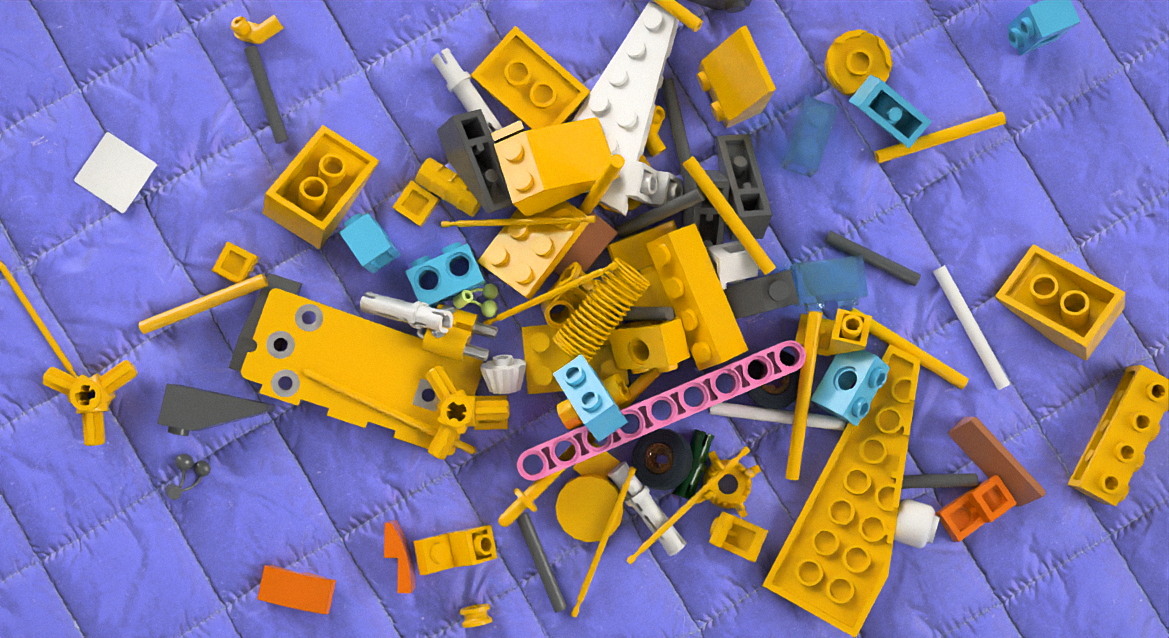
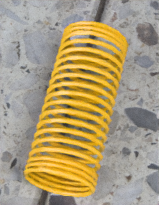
(598, 307)

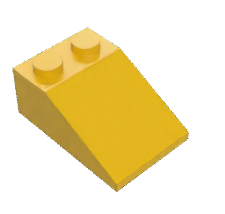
(736, 79)
(553, 163)
(319, 186)
(1062, 301)

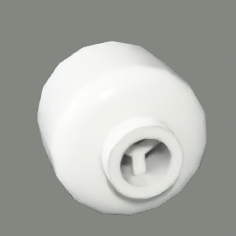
(915, 523)

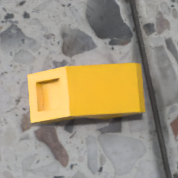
(843, 335)
(455, 549)

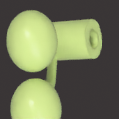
(488, 307)

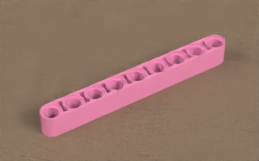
(678, 408)

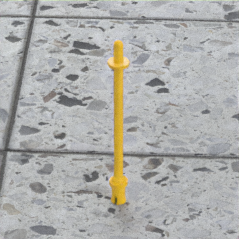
(527, 498)

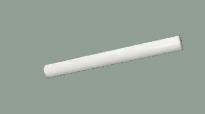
(971, 327)
(775, 415)

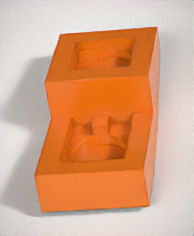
(975, 508)
(397, 547)
(296, 589)

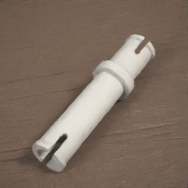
(460, 84)
(415, 314)
(649, 511)

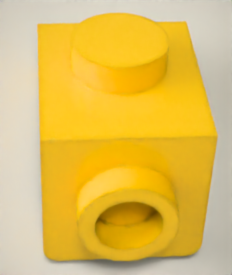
(737, 536)

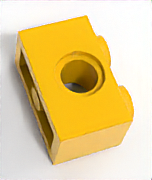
(649, 345)

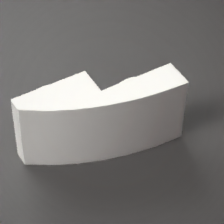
(652, 186)

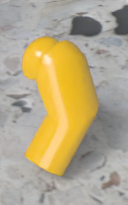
(253, 32)
(654, 143)

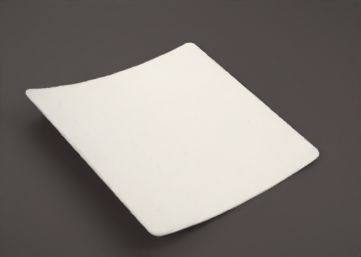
(115, 172)

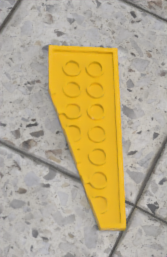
(847, 527)

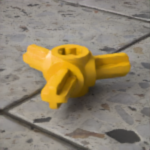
(77, 394)
(476, 411)

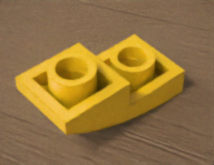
(633, 247)

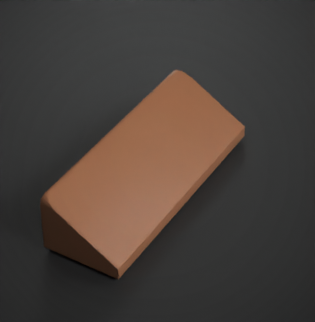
(995, 459)

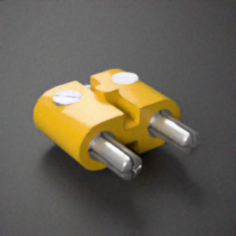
(456, 341)

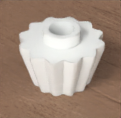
(503, 374)

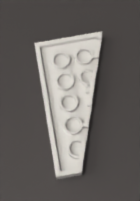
(627, 94)

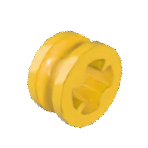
(475, 615)

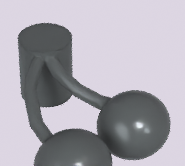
(185, 462)

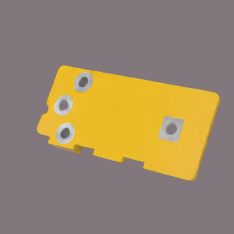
(356, 354)

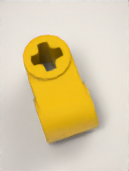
(569, 298)

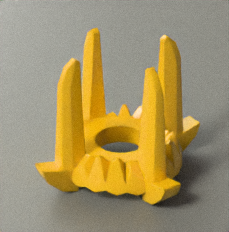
(743, 489)

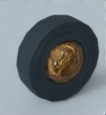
(773, 397)
(666, 475)

